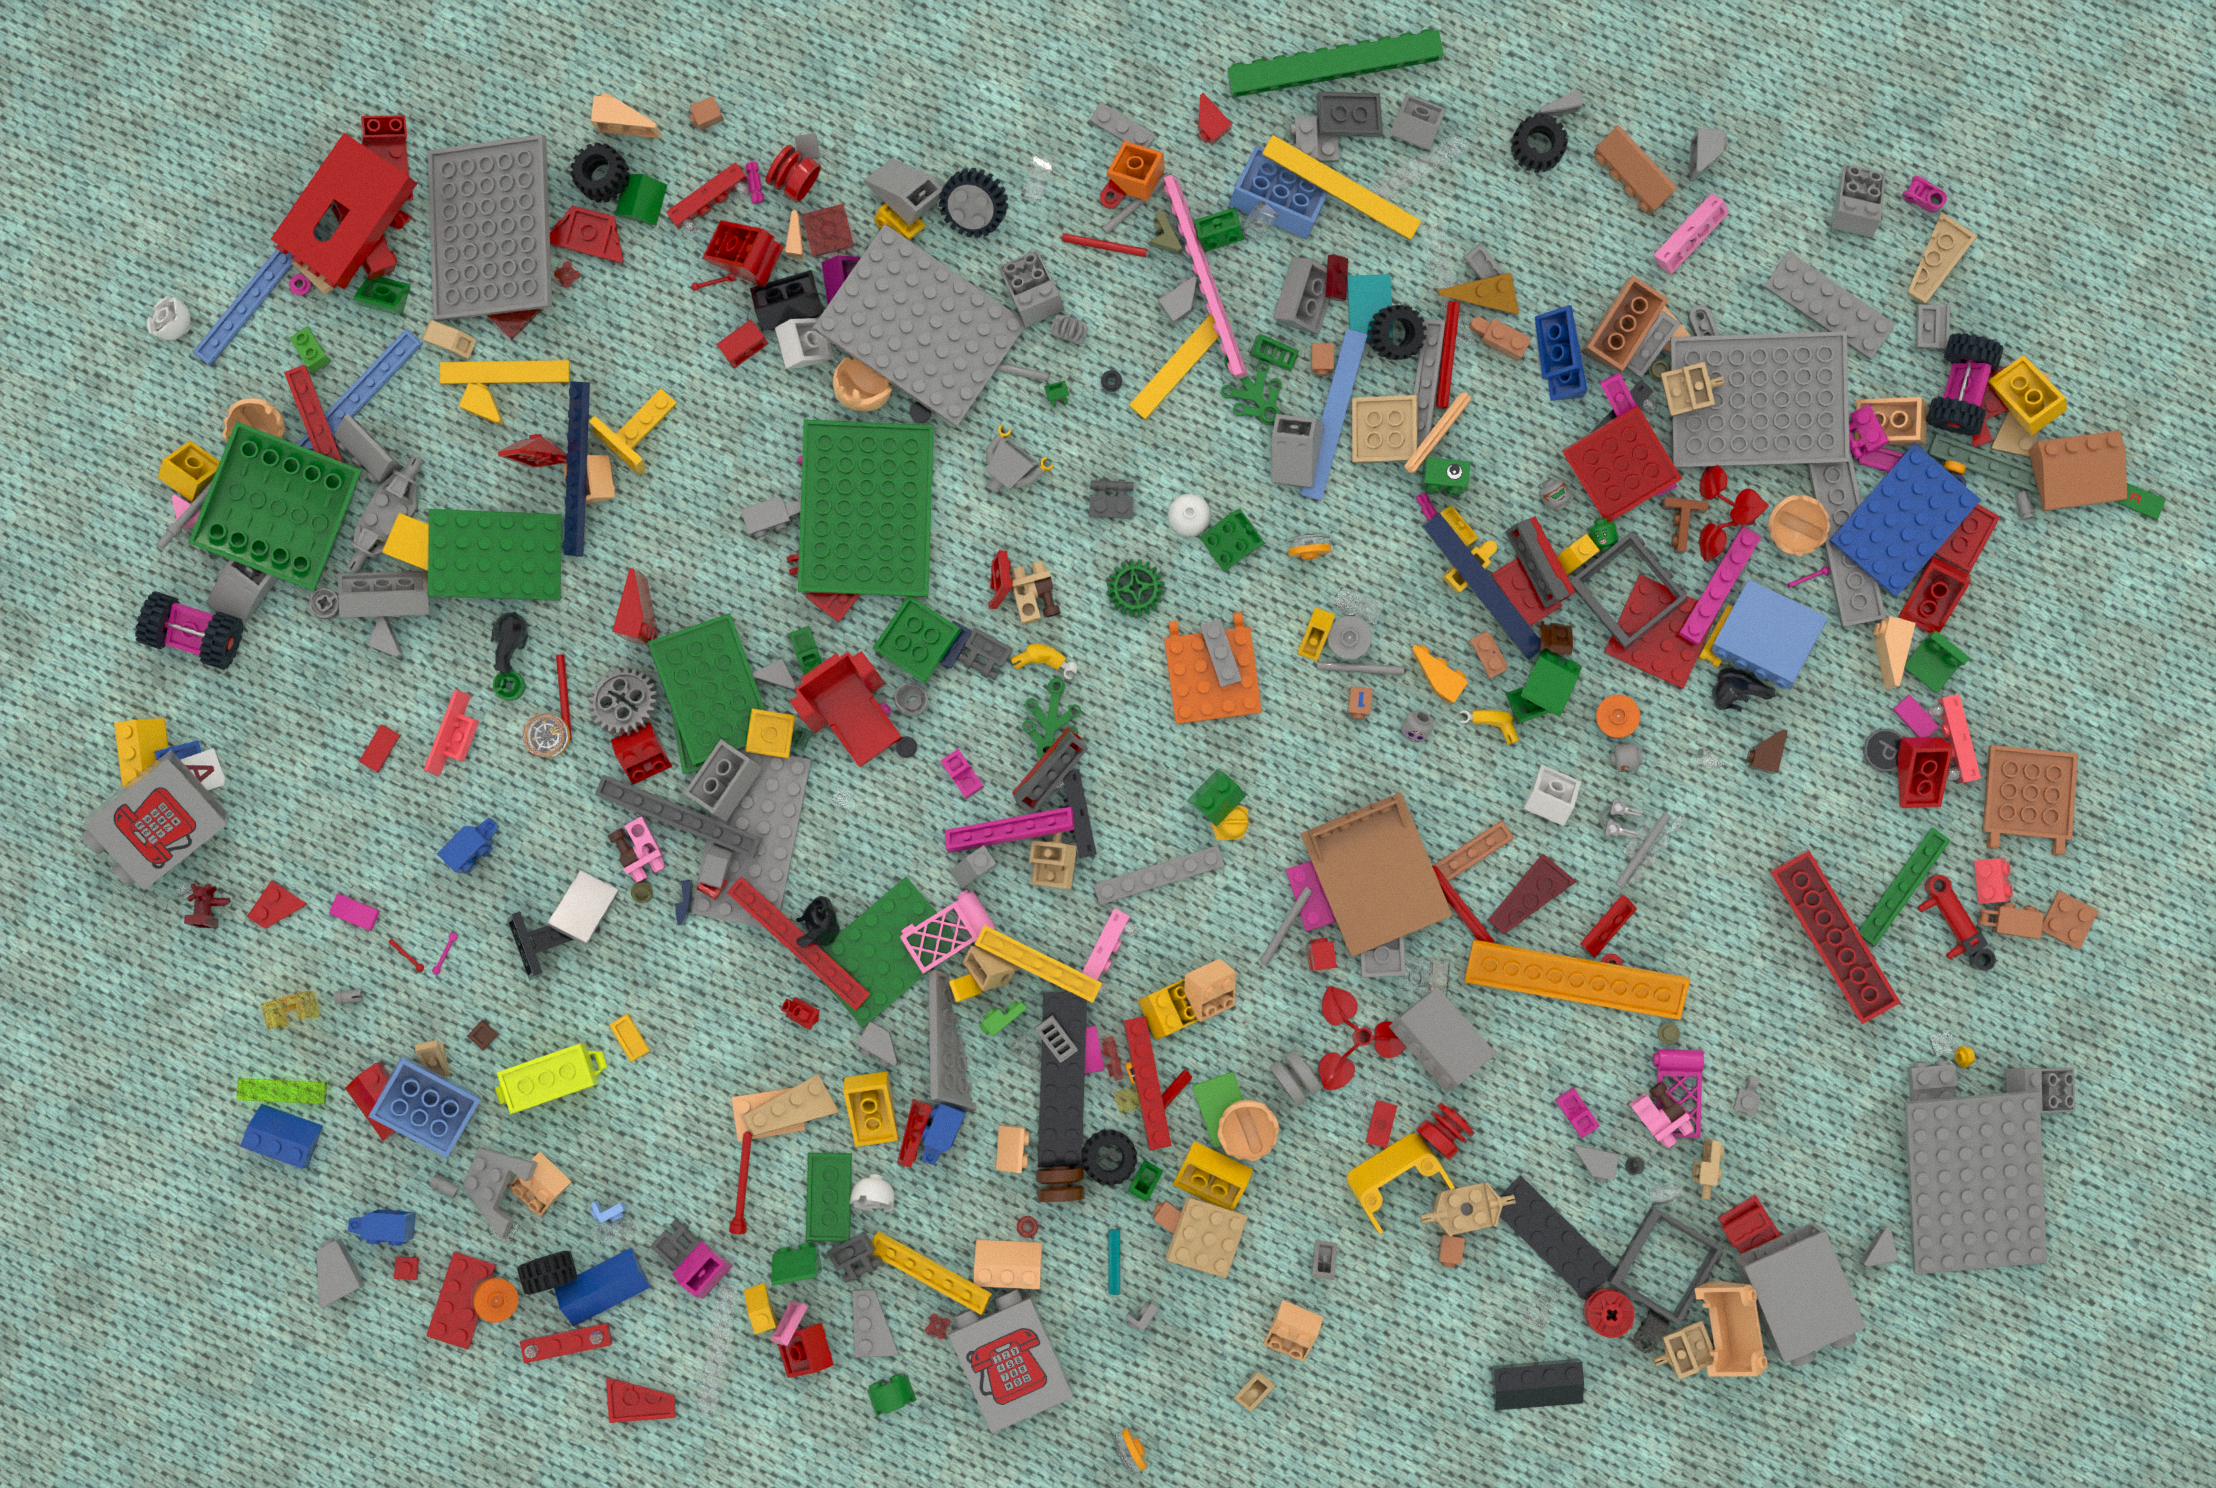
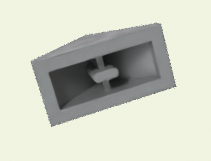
(384, 638)
(777, 674)
(716, 865)
(1881, 1249)
(1324, 1260)

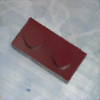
(1336, 277)

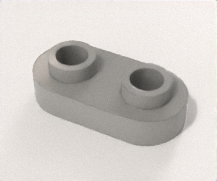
(1706, 326)

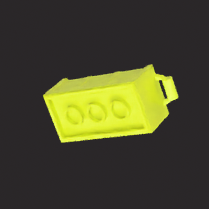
(548, 1077)

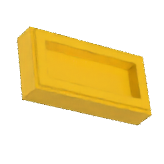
(629, 1037)

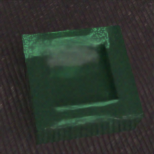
(800, 738)

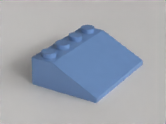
(1286, 193)
(424, 1106)

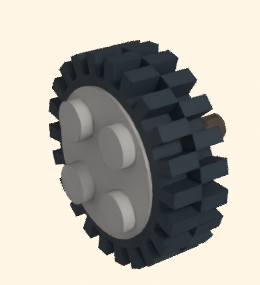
(973, 202)

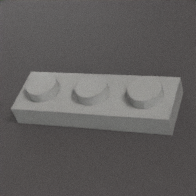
(1121, 126)
(1653, 343)
(1220, 652)

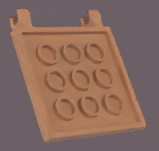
(2030, 795)

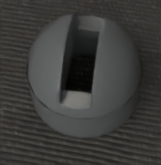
(1635, 1170)

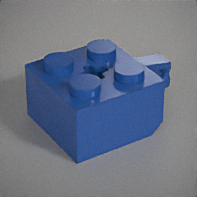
(469, 846)
(942, 1132)
(383, 1226)

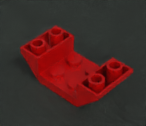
(387, 139)

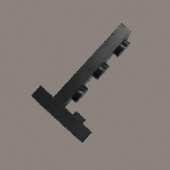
(543, 939)

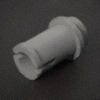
(2025, 506)
(348, 996)
(443, 1186)

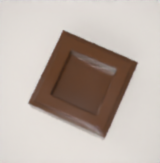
(482, 1035)

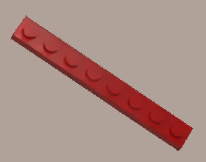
(788, 933)

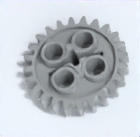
(635, 686)

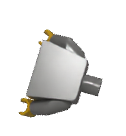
(1011, 464)

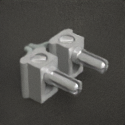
(1618, 808)

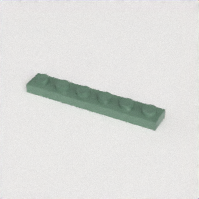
(1984, 463)

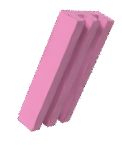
(789, 1323)

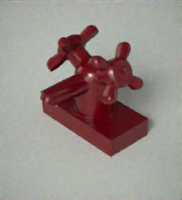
(202, 906)

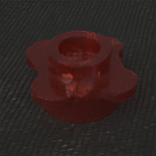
(567, 280)
(939, 1332)

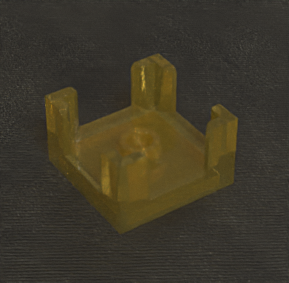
(275, 1010)

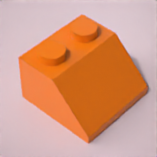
(1137, 170)

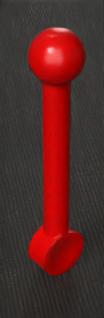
(730, 277)
(419, 967)

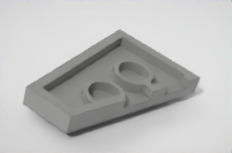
(871, 1329)

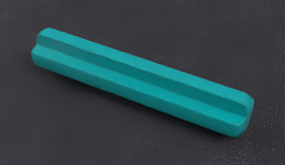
(1114, 1261)

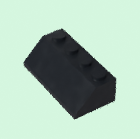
(1538, 1384)

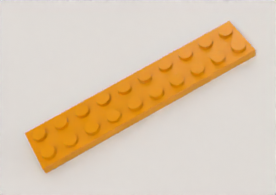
(1576, 979)

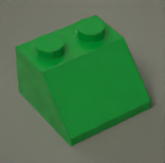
(1217, 797)

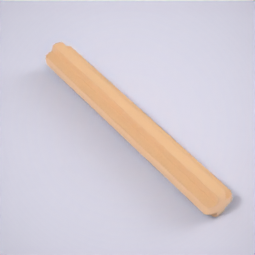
(1437, 432)

